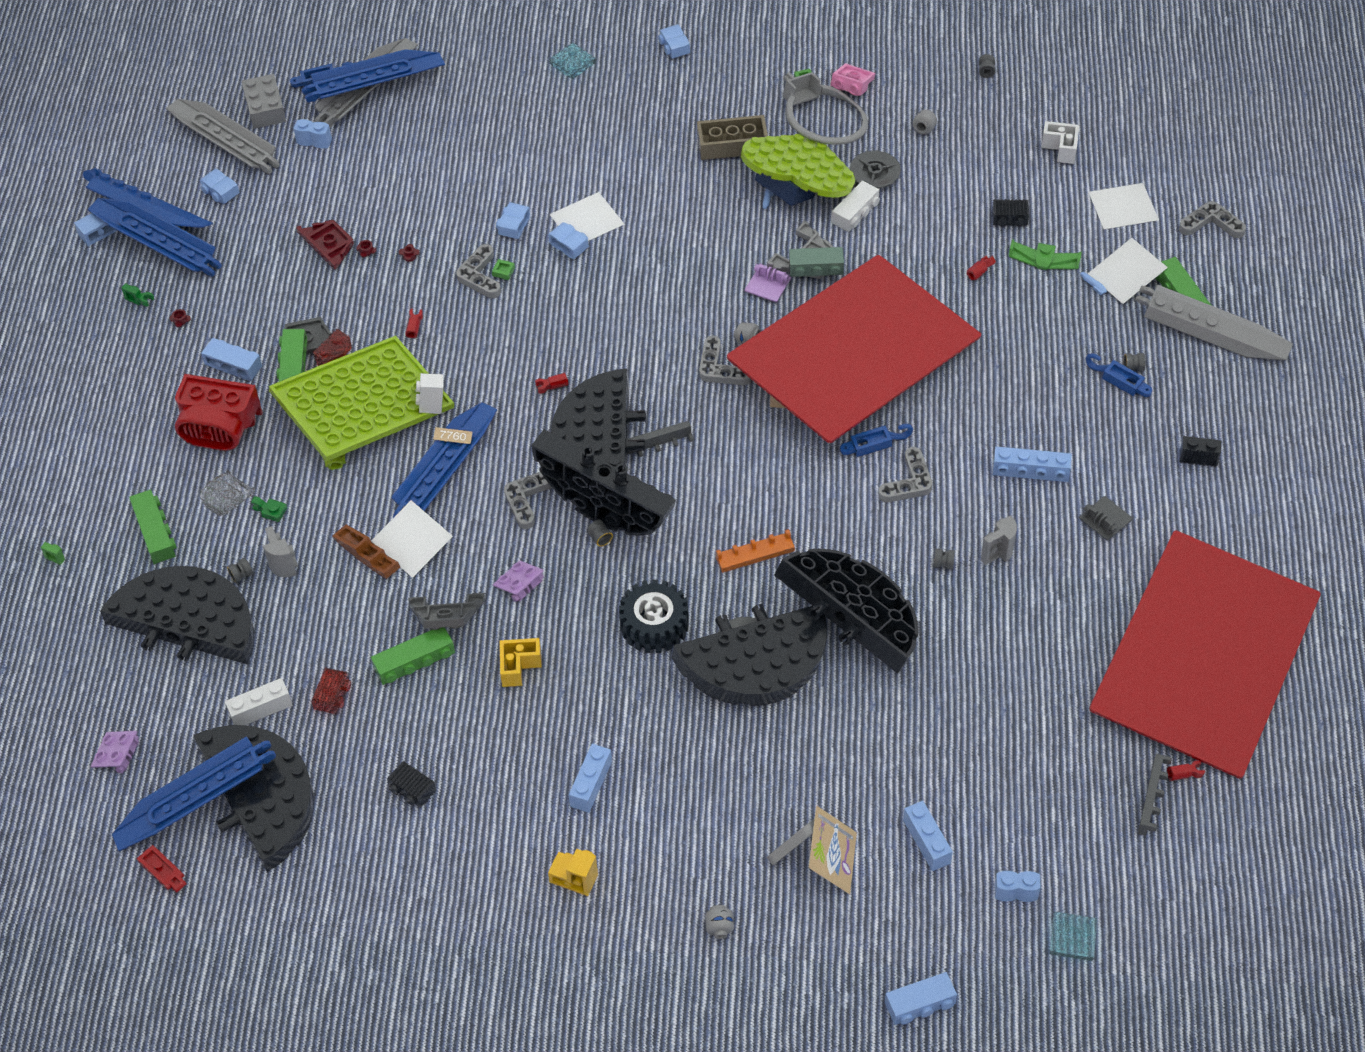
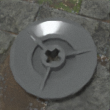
(875, 168)

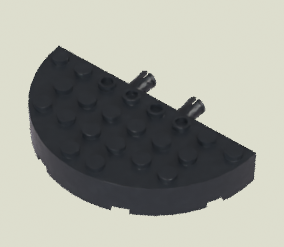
(599, 417)
(600, 488)
(856, 600)
(186, 609)
(756, 660)
(273, 803)

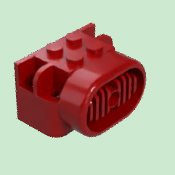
(215, 411)

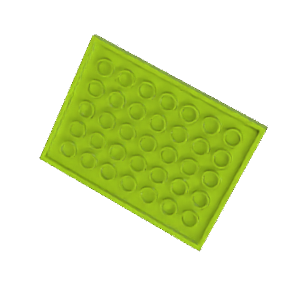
(356, 398)

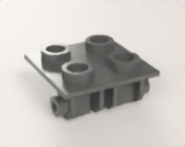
(1105, 517)

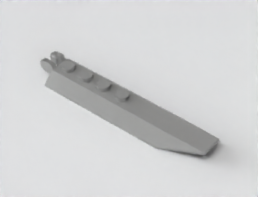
(339, 105)
(225, 133)
(1213, 324)

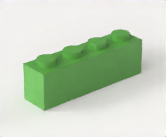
(1178, 280)
(292, 354)
(152, 526)
(412, 655)

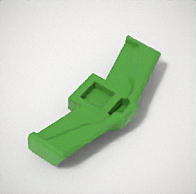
(1044, 256)

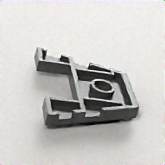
(315, 330)
(446, 615)

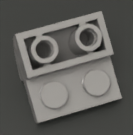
(1000, 542)
(279, 555)

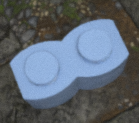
(674, 41)
(312, 133)
(219, 186)
(513, 220)
(568, 240)
(1017, 886)

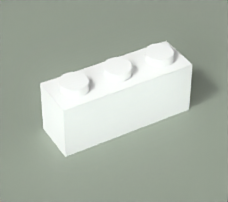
(855, 206)
(259, 703)

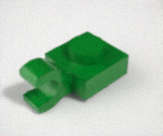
(134, 295)
(271, 509)

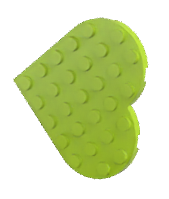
(799, 160)

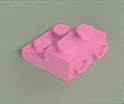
(852, 79)

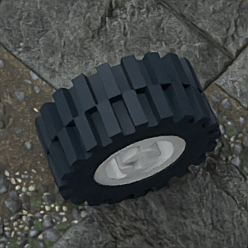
(654, 630)

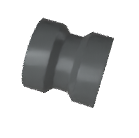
(986, 65)
(1135, 362)
(598, 530)
(944, 559)
(240, 570)

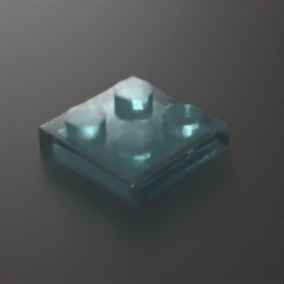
(572, 60)
(1073, 936)

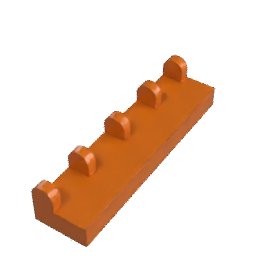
(755, 551)

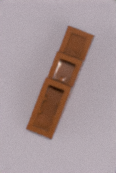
(365, 551)

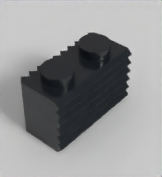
(1010, 212)
(1200, 451)
(411, 784)

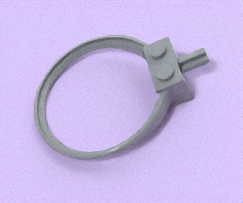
(807, 88)

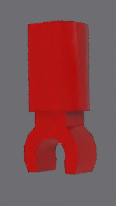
(980, 267)
(413, 324)
(551, 382)
(1185, 771)

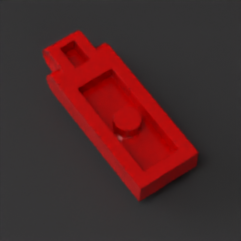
(162, 869)

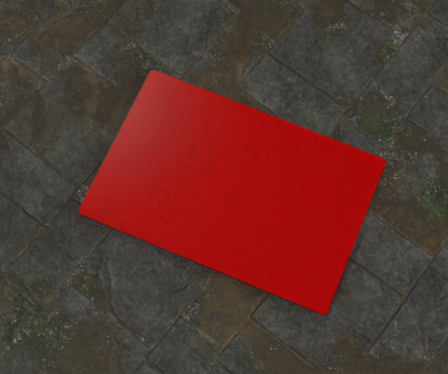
(853, 348)
(1206, 653)

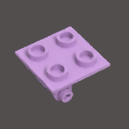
(768, 283)
(520, 580)
(116, 750)

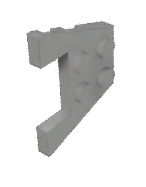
(814, 241)

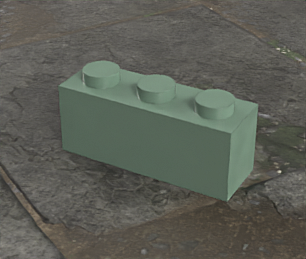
(816, 261)

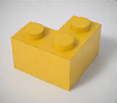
(518, 655)
(574, 871)

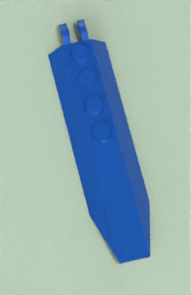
(370, 72)
(118, 190)
(157, 234)
(443, 459)
(192, 791)

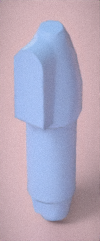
(767, 198)
(1097, 286)

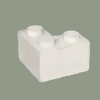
(1062, 138)
(430, 394)

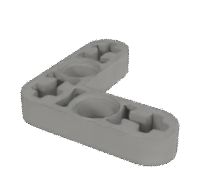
(1233, 227)
(474, 272)
(716, 369)
(913, 483)
(521, 494)
(791, 843)

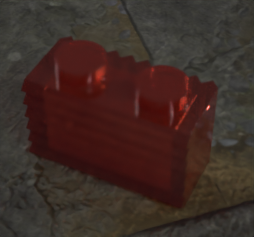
(333, 348)
(331, 691)

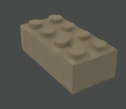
(726, 136)

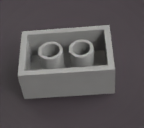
(263, 101)

